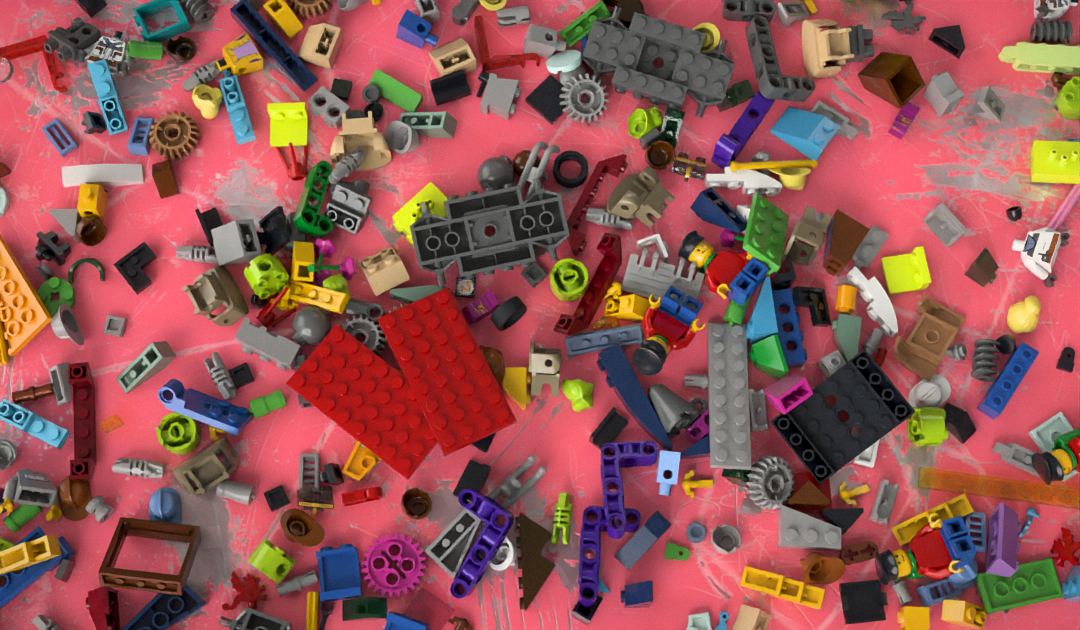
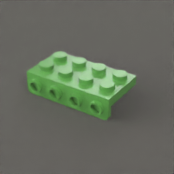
(766, 232)

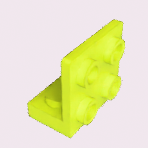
(288, 124)
(906, 272)

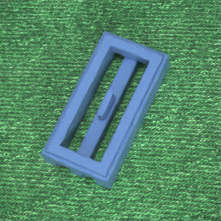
(68, 149)

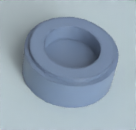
(695, 532)

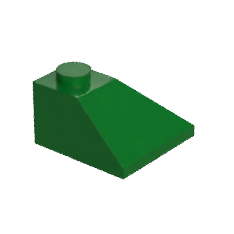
(769, 357)

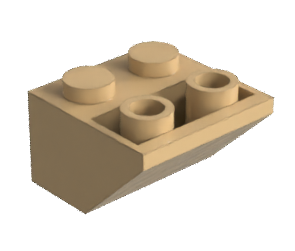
(321, 45)
(453, 58)
(384, 270)

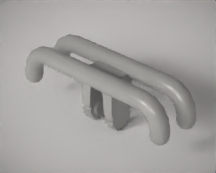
(531, 172)
(512, 488)

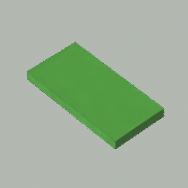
(1029, 585)

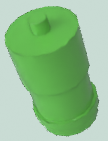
(147, 50)
(735, 313)
(265, 404)
(21, 516)

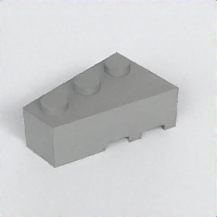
(267, 345)
(805, 532)
(454, 543)

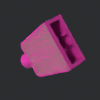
(788, 393)

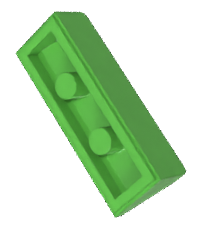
(583, 23)
(396, 91)

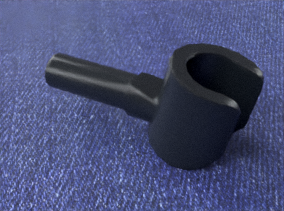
(484, 76)
(324, 615)

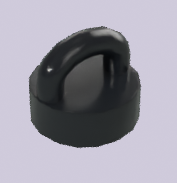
(376, 108)
(1007, 344)

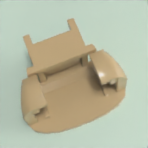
(824, 46)
(364, 134)

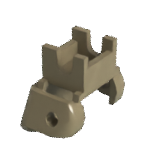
(634, 198)
(808, 231)
(212, 291)
(543, 370)
(206, 467)

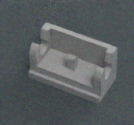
(945, 225)
(758, 411)
(883, 502)

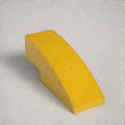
(29, 553)

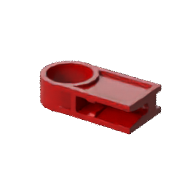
(362, 496)

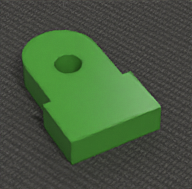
(672, 552)

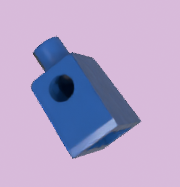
(415, 30)

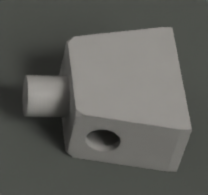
(542, 41)

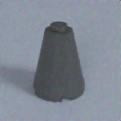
(671, 409)

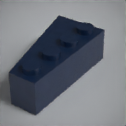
(166, 610)

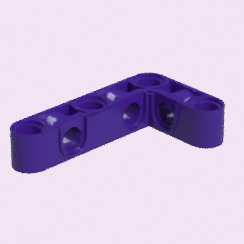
(731, 145)
(624, 455)
(489, 540)
(590, 543)

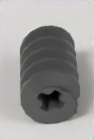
(199, 9)
(1052, 30)
(983, 360)

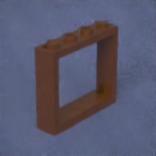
(145, 580)

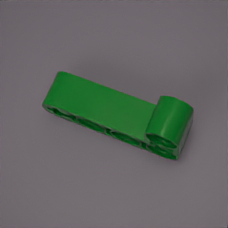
(315, 197)

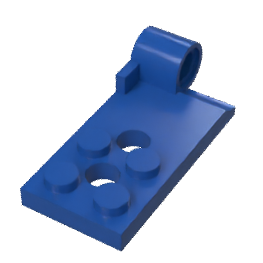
(204, 407)
(19, 582)

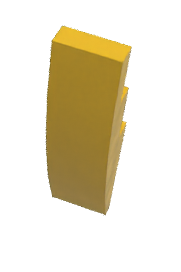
(956, 507)
(783, 588)

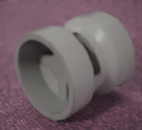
(100, 509)

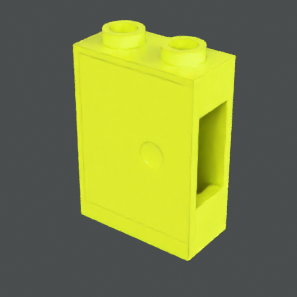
(1055, 162)
(412, 210)

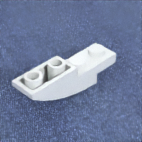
(750, 181)
(880, 306)

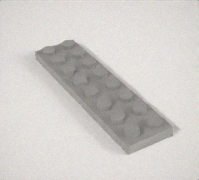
(728, 396)

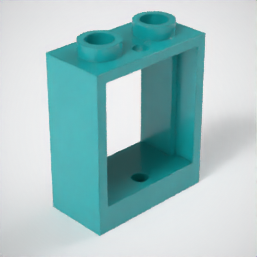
(156, 6)

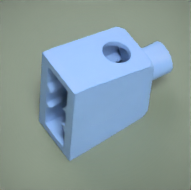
(667, 461)

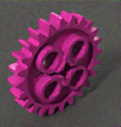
(379, 576)

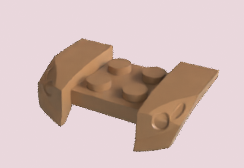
(928, 339)

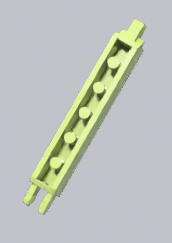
(1042, 57)

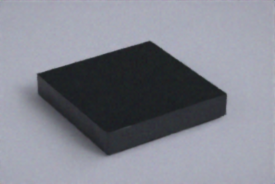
(546, 99)

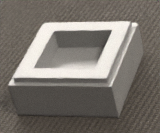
(115, 326)

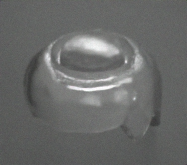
(7, 71)

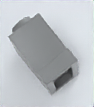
(943, 94)
(500, 96)

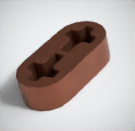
(858, 548)

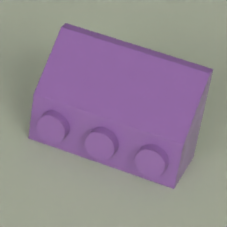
(1002, 541)

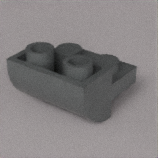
(348, 208)

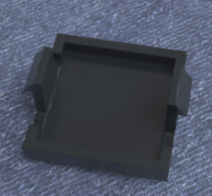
(275, 231)
(862, 601)

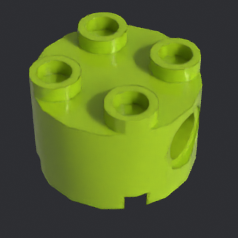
(1069, 99)
(266, 275)
(568, 279)
(927, 426)
(179, 434)
(271, 561)

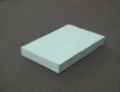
(1047, 433)

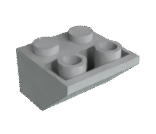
(236, 242)

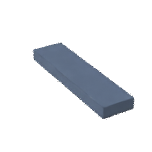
(604, 339)

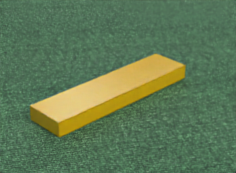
(317, 296)

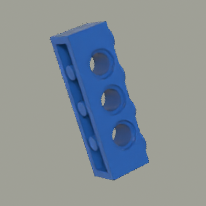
(785, 299)
(1008, 380)

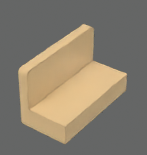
(751, 619)

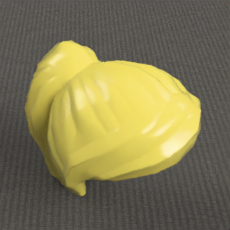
(207, 100)
(1024, 315)

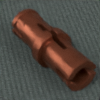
(32, 393)

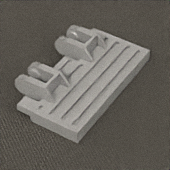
(648, 280)

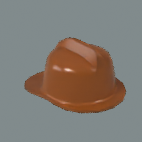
(495, 361)
(74, 498)
(301, 528)
(821, 568)

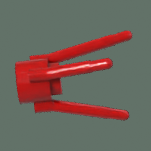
(296, 170)
(266, 315)

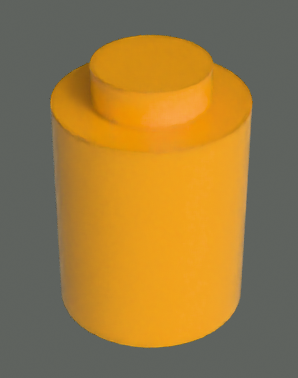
(846, 299)

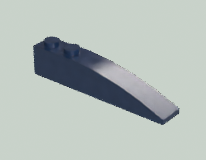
(272, 44)
(630, 392)

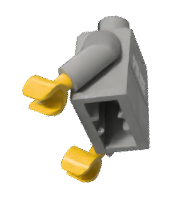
(31, 489)

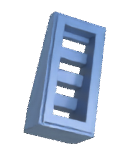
(140, 147)
(981, 547)
(928, 597)

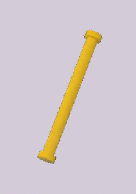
(734, 166)

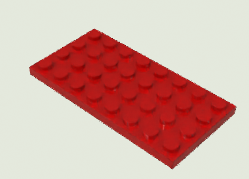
(446, 371)
(366, 400)

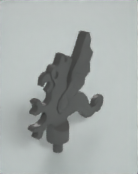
(905, 19)

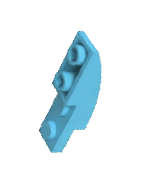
(108, 97)
(237, 110)
(33, 424)

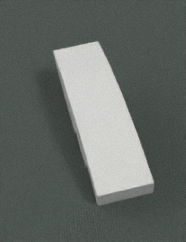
(103, 174)

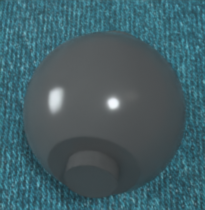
(495, 172)
(311, 325)

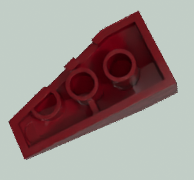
(104, 608)

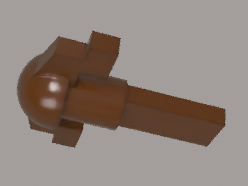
(1057, 80)
(462, 623)

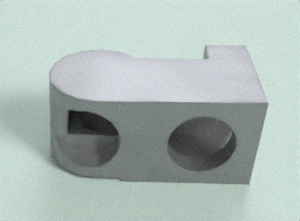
(463, 11)

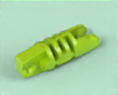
(562, 518)

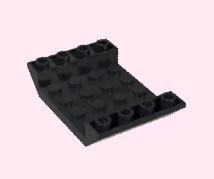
(822, 438)

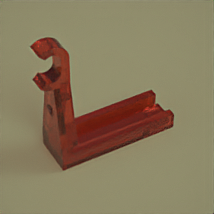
(33, 46)
(497, 61)

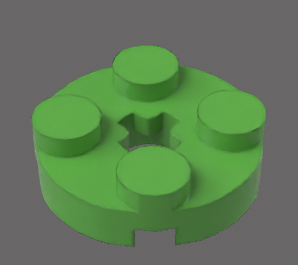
(56, 286)

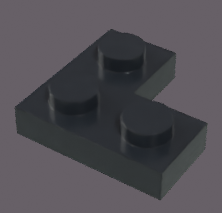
(132, 264)
(814, 300)

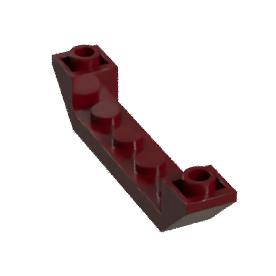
(612, 166)
(611, 250)
(84, 421)

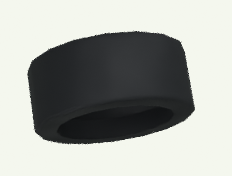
(575, 156)
(508, 313)

